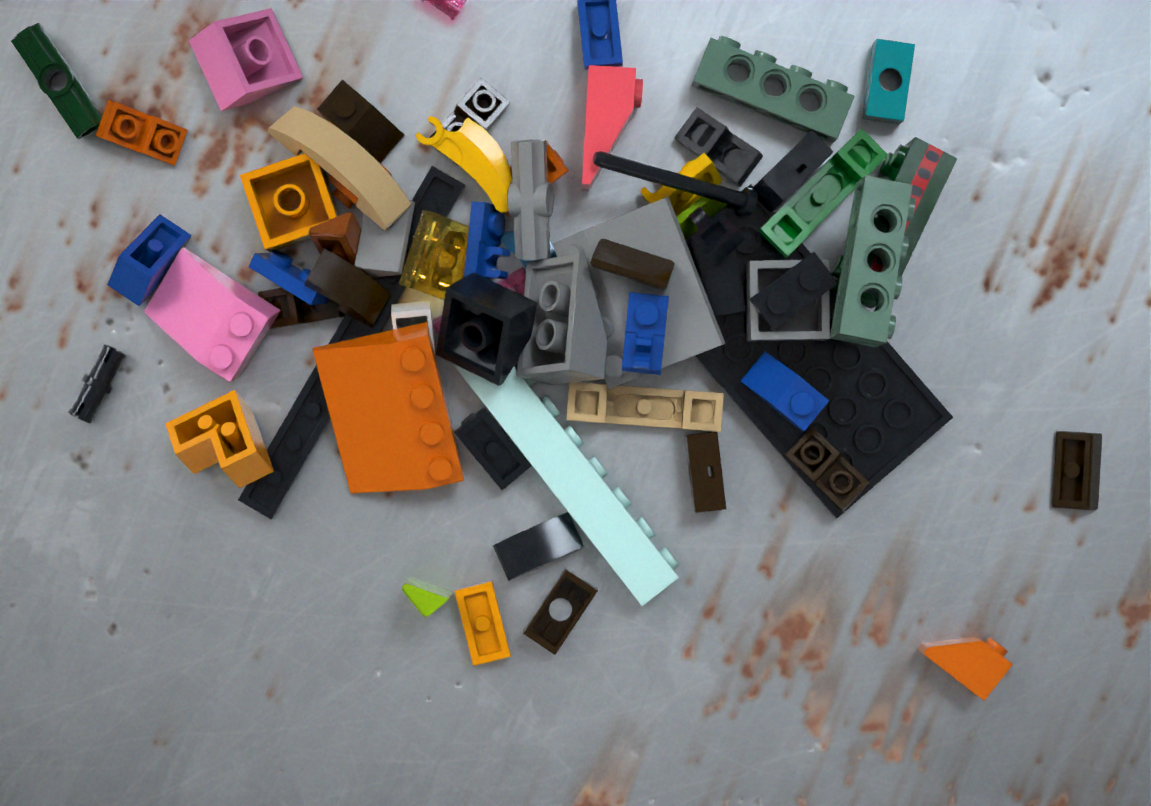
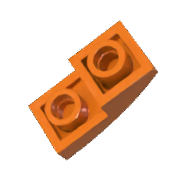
(141, 132)

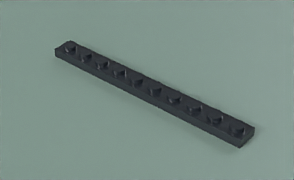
(310, 411)

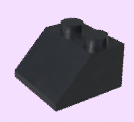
(484, 327)

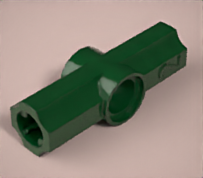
(45, 61)

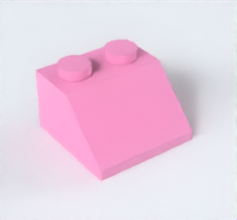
(245, 58)

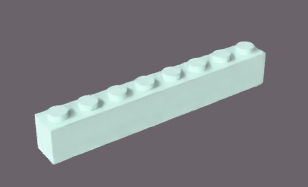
(578, 483)

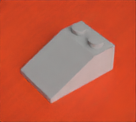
(568, 328)

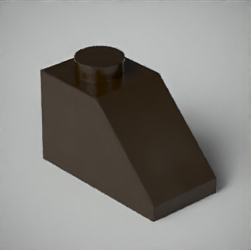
(361, 121)

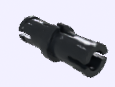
(97, 383)

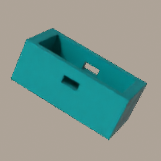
(883, 104)

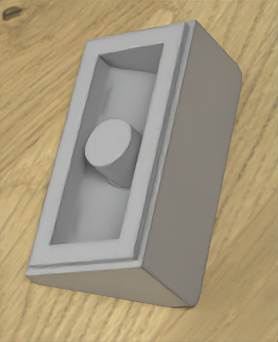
(382, 251)

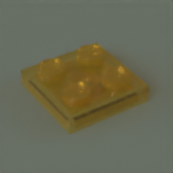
(435, 255)

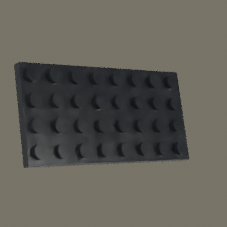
(875, 399)

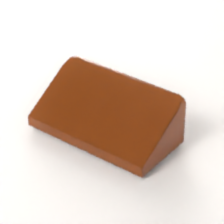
(338, 236)

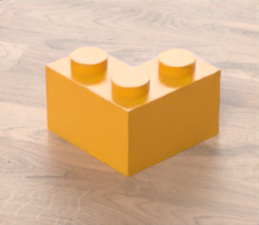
(224, 434)

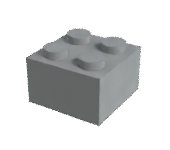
(808, 324)

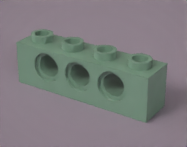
(832, 96)
(850, 318)

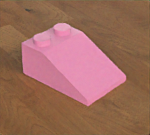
(211, 315)

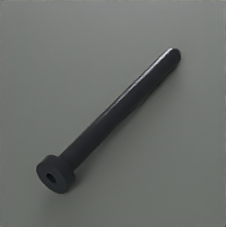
(743, 200)

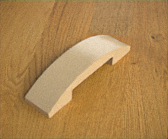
(344, 160)
(645, 406)

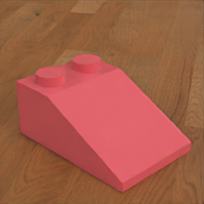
(609, 107)

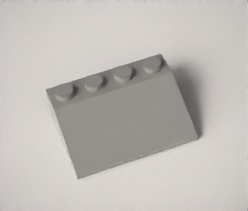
(690, 318)

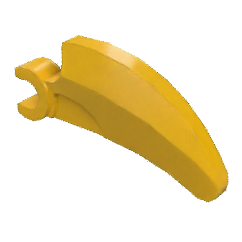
(477, 155)

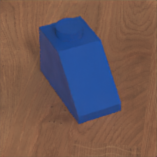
(147, 259)
(784, 391)

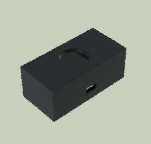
(792, 170)

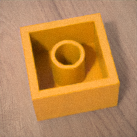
(288, 200)

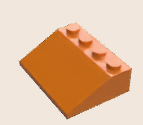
(390, 411)

